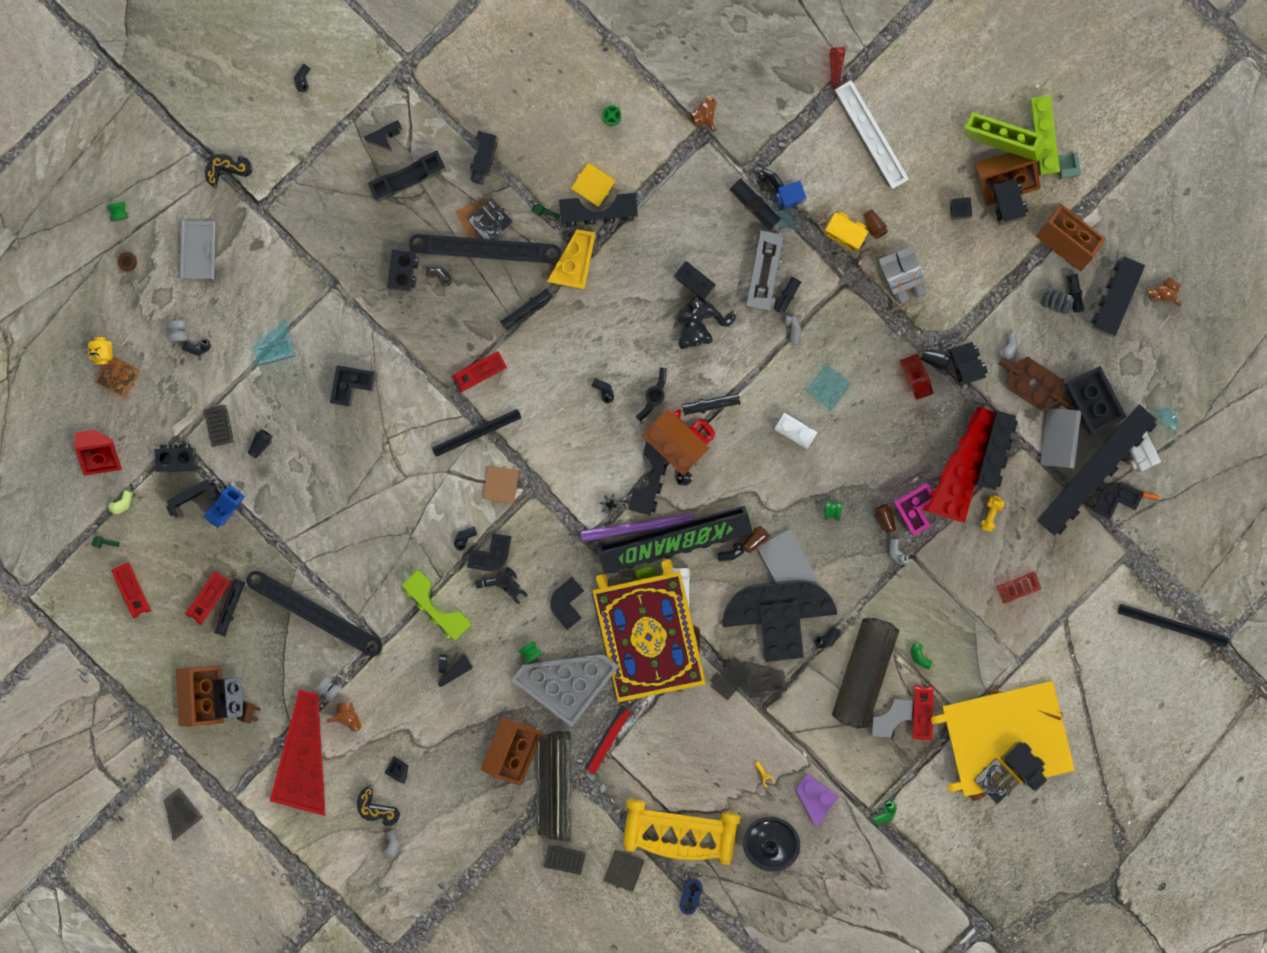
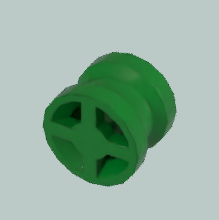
(610, 113)
(117, 211)
(832, 510)
(530, 652)

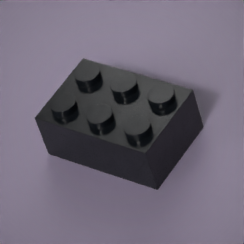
(1095, 399)

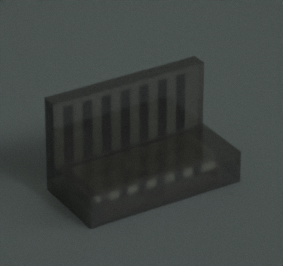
(219, 426)
(564, 859)

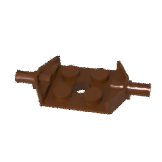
(1050, 389)

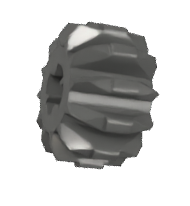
(1057, 301)

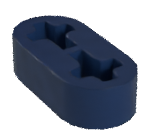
(686, 895)

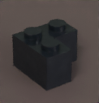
(1009, 202)
(966, 363)
(346, 380)

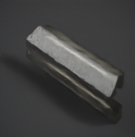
(865, 672)
(554, 786)

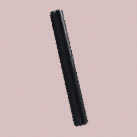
(476, 432)

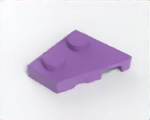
(815, 798)

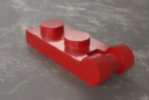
(480, 371)
(131, 589)
(208, 597)
(922, 713)

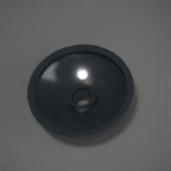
(775, 834)

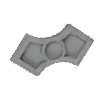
(899, 711)

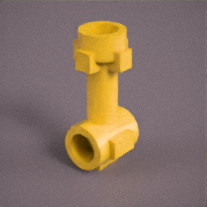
(995, 503)

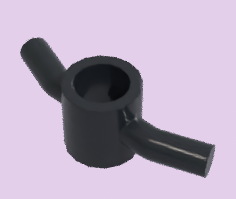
(650, 404)

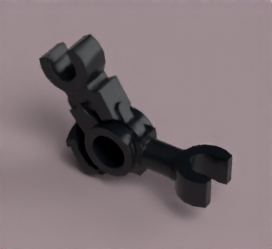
(504, 581)

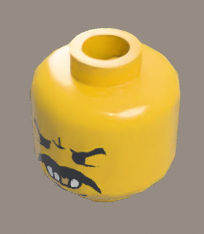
(100, 351)

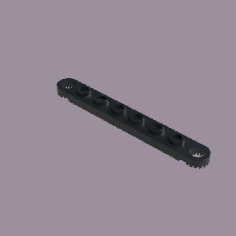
(485, 248)
(314, 613)

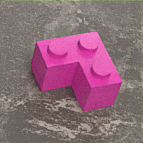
(910, 508)

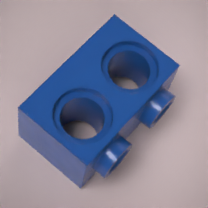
(790, 195)

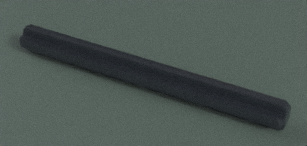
(1173, 625)

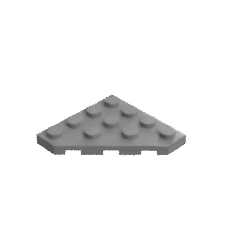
(566, 684)

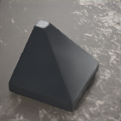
(397, 770)

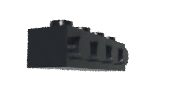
(1118, 296)
(995, 450)

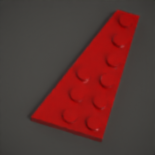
(961, 471)
(300, 770)

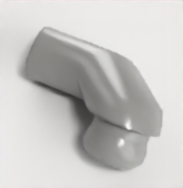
(795, 328)
(1011, 348)
(895, 554)
(393, 846)

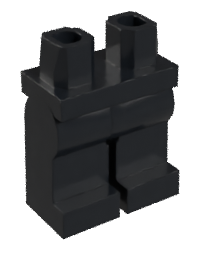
(484, 157)

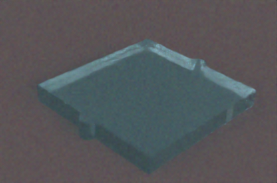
(828, 387)

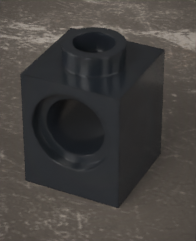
(960, 208)

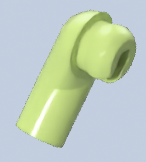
(122, 505)

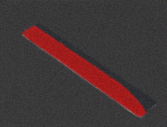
(607, 739)

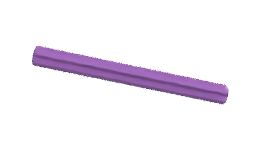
(633, 527)

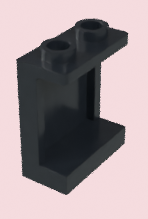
(206, 486)

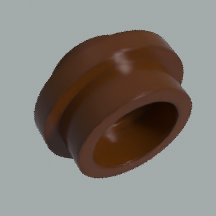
(121, 261)

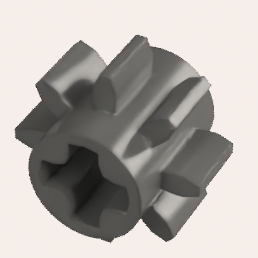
(615, 502)

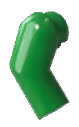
(917, 656)
(888, 813)

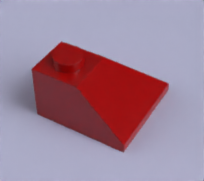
(96, 453)

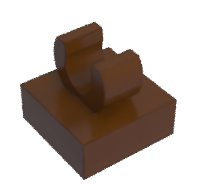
(248, 709)

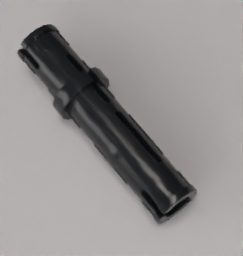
(533, 304)
(711, 404)
(229, 607)

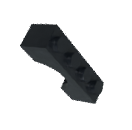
(407, 177)
(574, 212)
(643, 500)

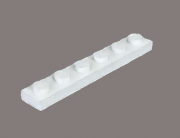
(871, 134)

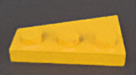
(575, 261)

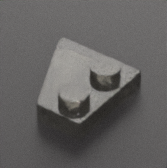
(763, 679)
(181, 813)

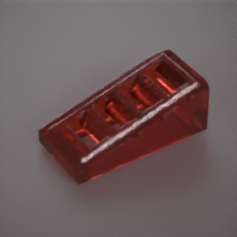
(836, 64)
(1004, 594)

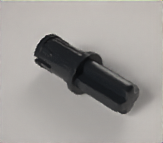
(1075, 292)
(787, 295)

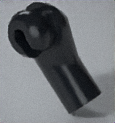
(606, 390)
(827, 640)

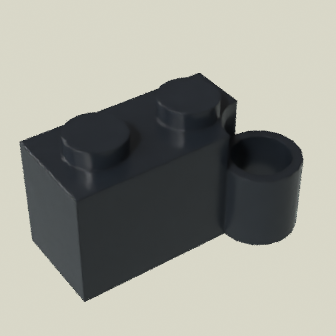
(1025, 765)

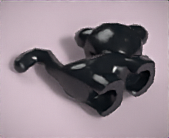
(694, 331)

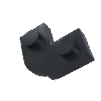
(1115, 494)
(494, 558)
(561, 603)

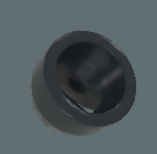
(684, 480)

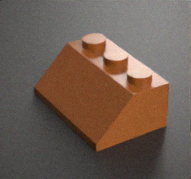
(1003, 169)
(1070, 237)
(675, 442)
(196, 695)
(511, 751)

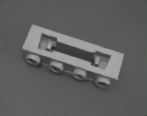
(770, 240)

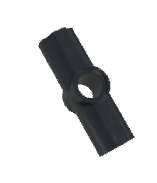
(746, 195)

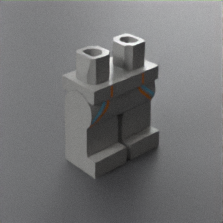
(907, 279)

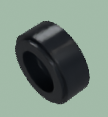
(442, 663)

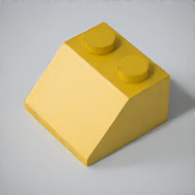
(846, 232)

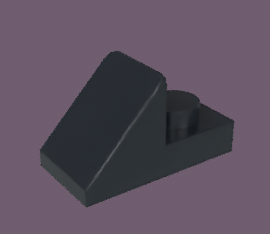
(378, 137)

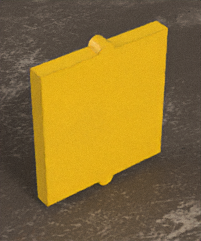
(593, 184)

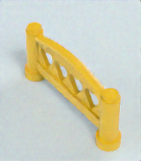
(722, 831)

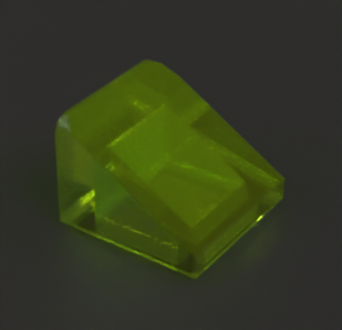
(646, 572)

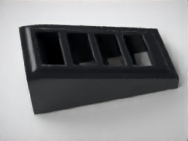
(457, 670)

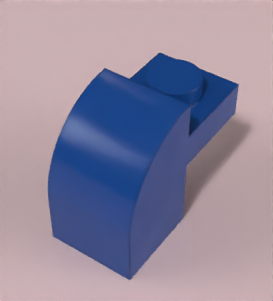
(224, 507)

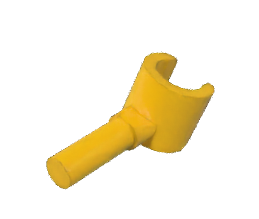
(764, 775)

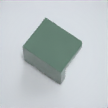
(1069, 166)

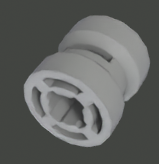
(177, 331)
(323, 689)

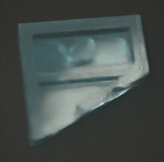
(275, 346)

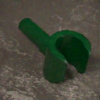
(538, 209)
(98, 541)

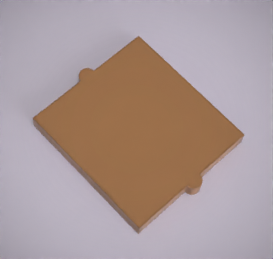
(501, 484)

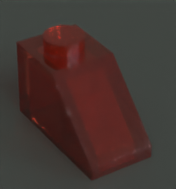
(917, 377)

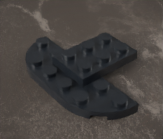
(779, 611)

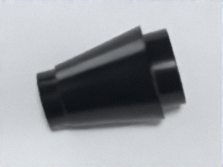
(936, 359)
(259, 443)

